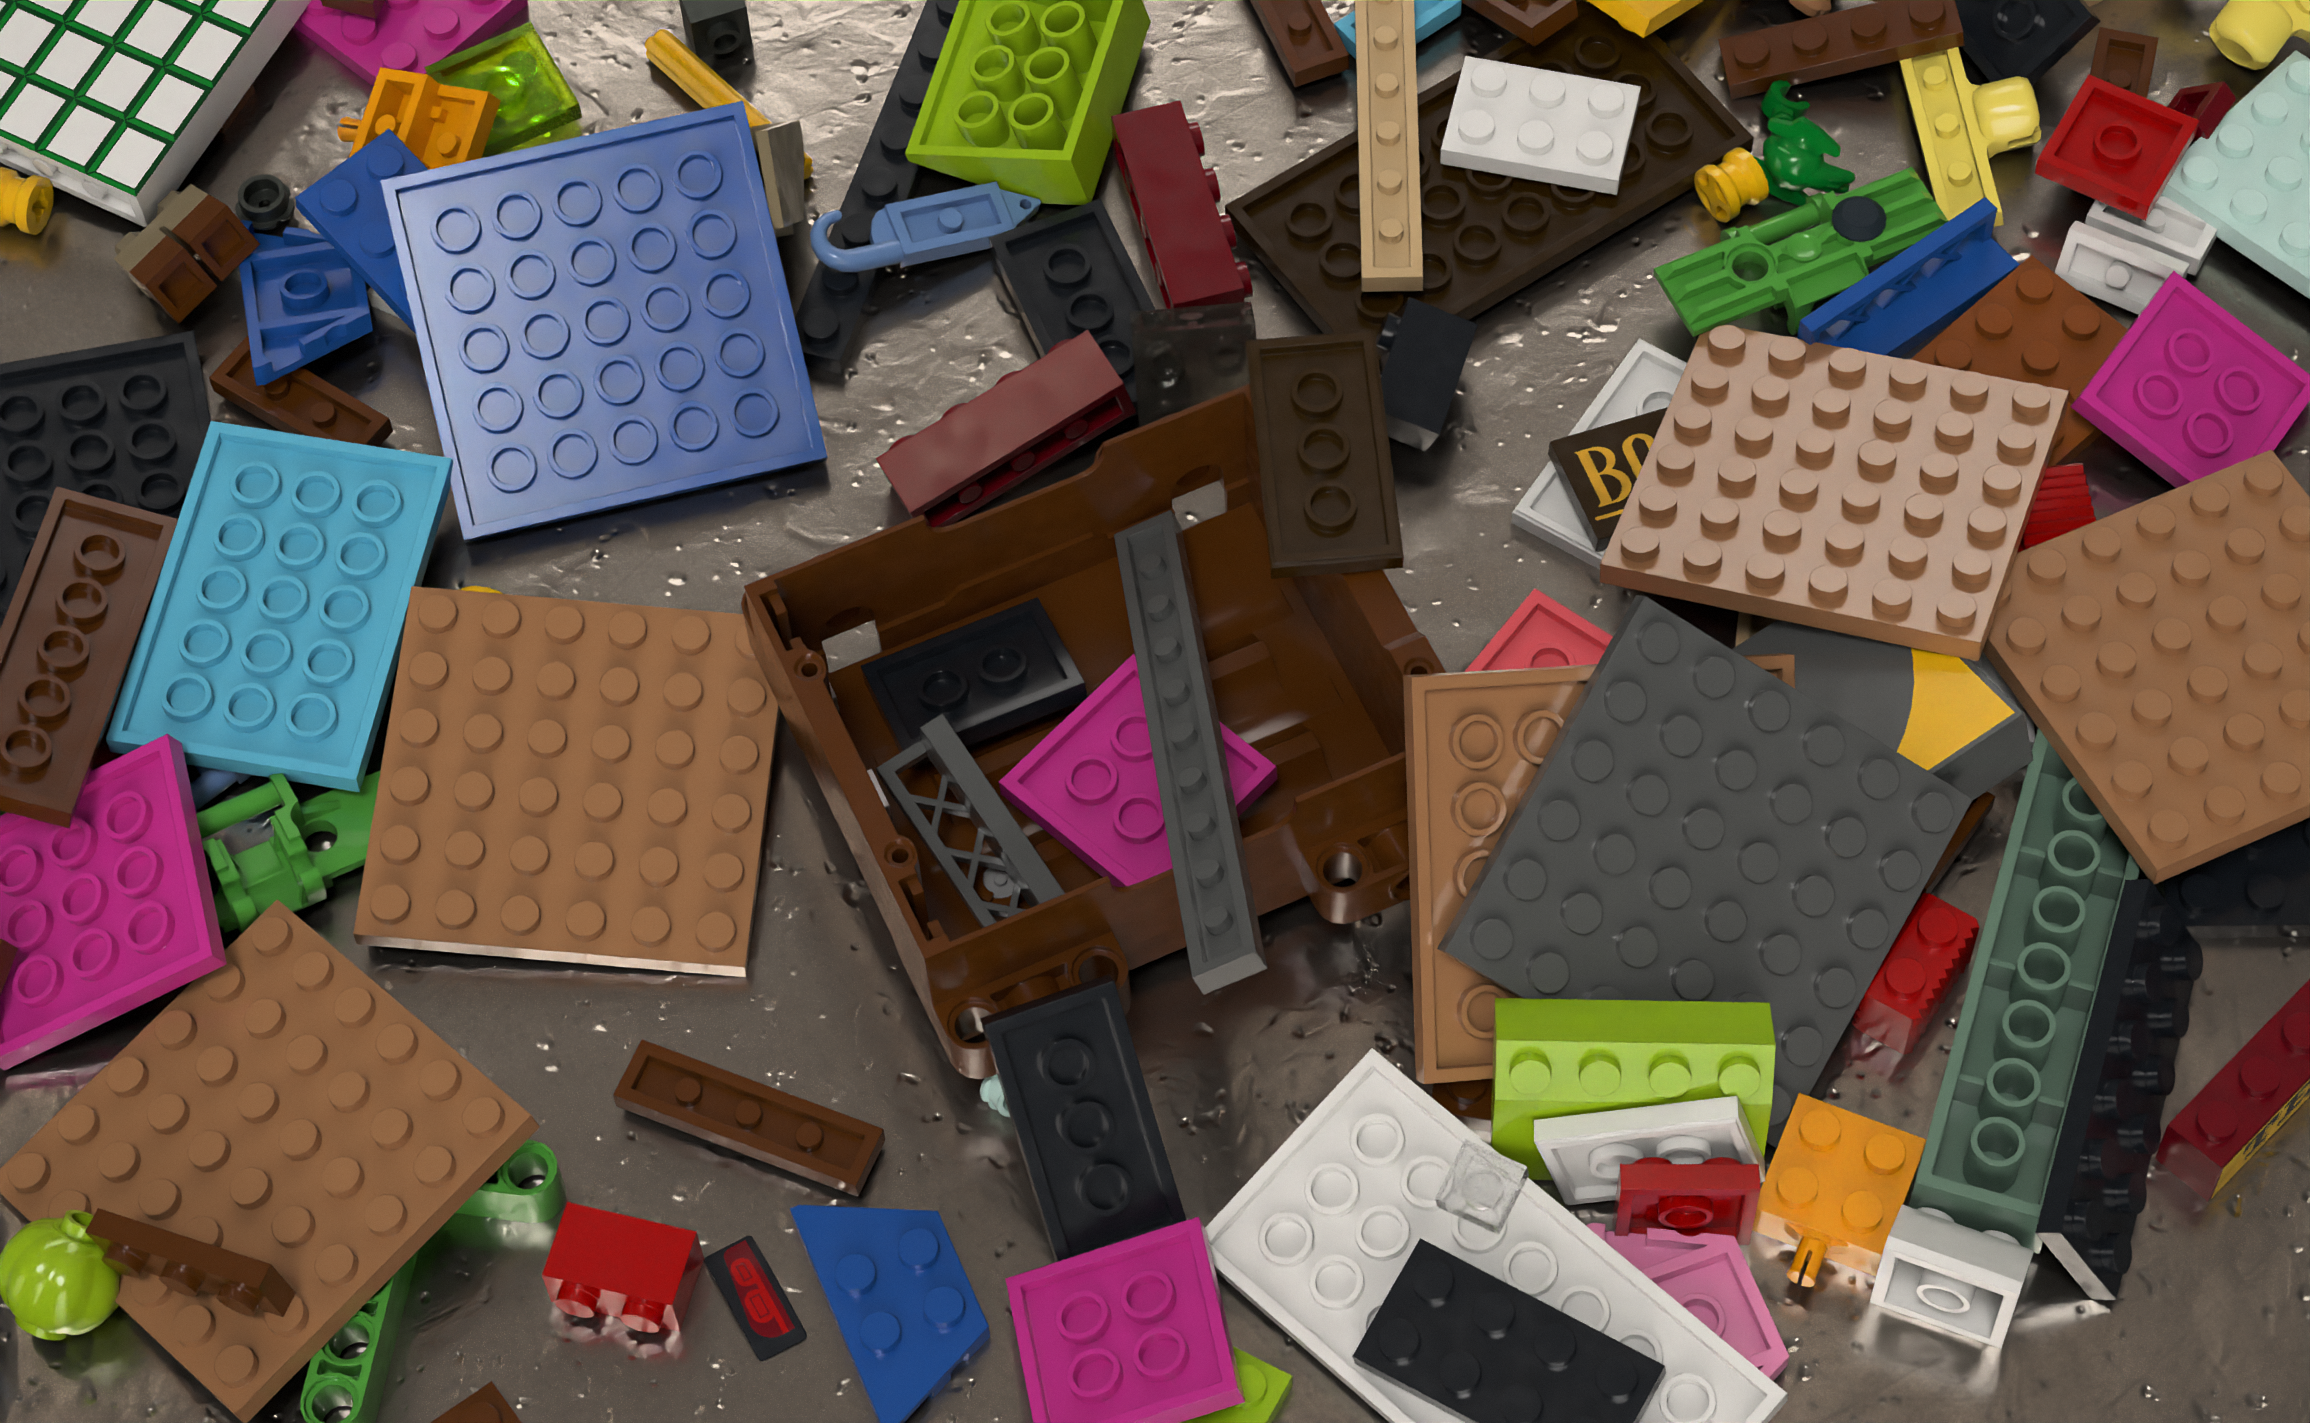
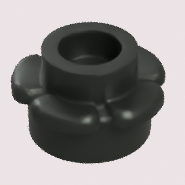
(263, 191)

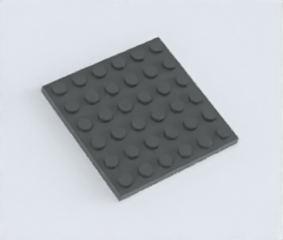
(1707, 848)

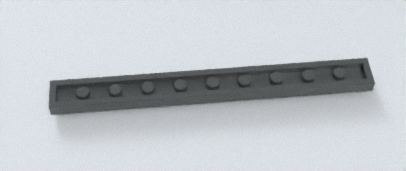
(1189, 756)

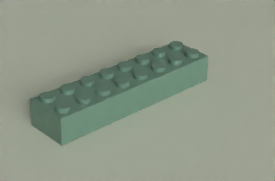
(2025, 1008)

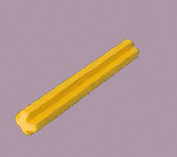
(700, 80)

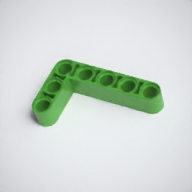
(362, 1379)

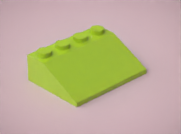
(1030, 94)
(1623, 1055)

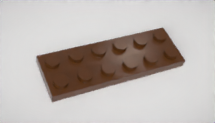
(72, 646)

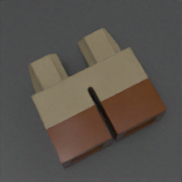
(163, 252)

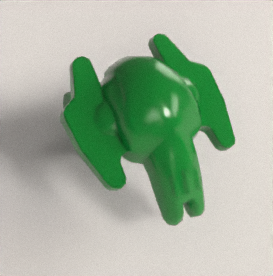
(1796, 150)

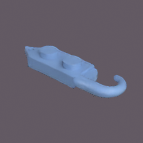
(927, 228)

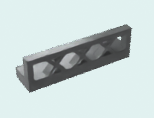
(986, 811)

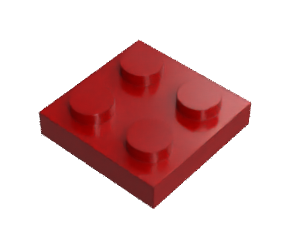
(2116, 147)
(1687, 1198)

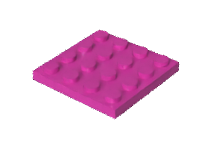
(105, 906)

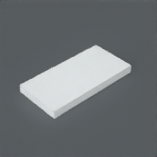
(1638, 386)

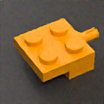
(432, 119)
(1835, 1187)

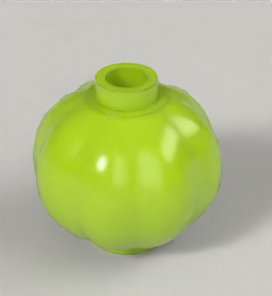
(57, 1278)

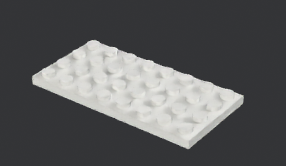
(1357, 1189)

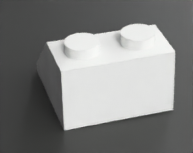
(1951, 1274)

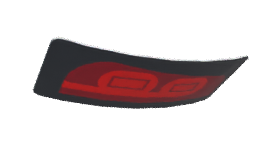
(755, 1298)

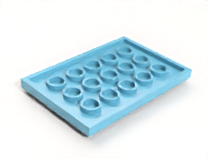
(283, 605)

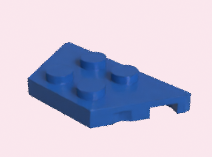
(299, 301)
(894, 1299)

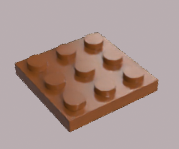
(2033, 332)

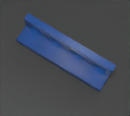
(1916, 289)

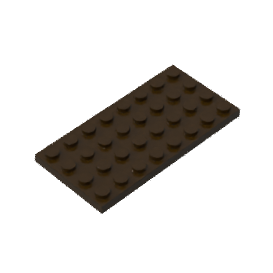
(1484, 228)

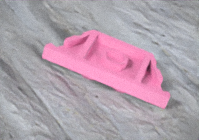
(1712, 1283)

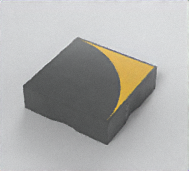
(1909, 698)

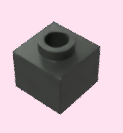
(715, 25)

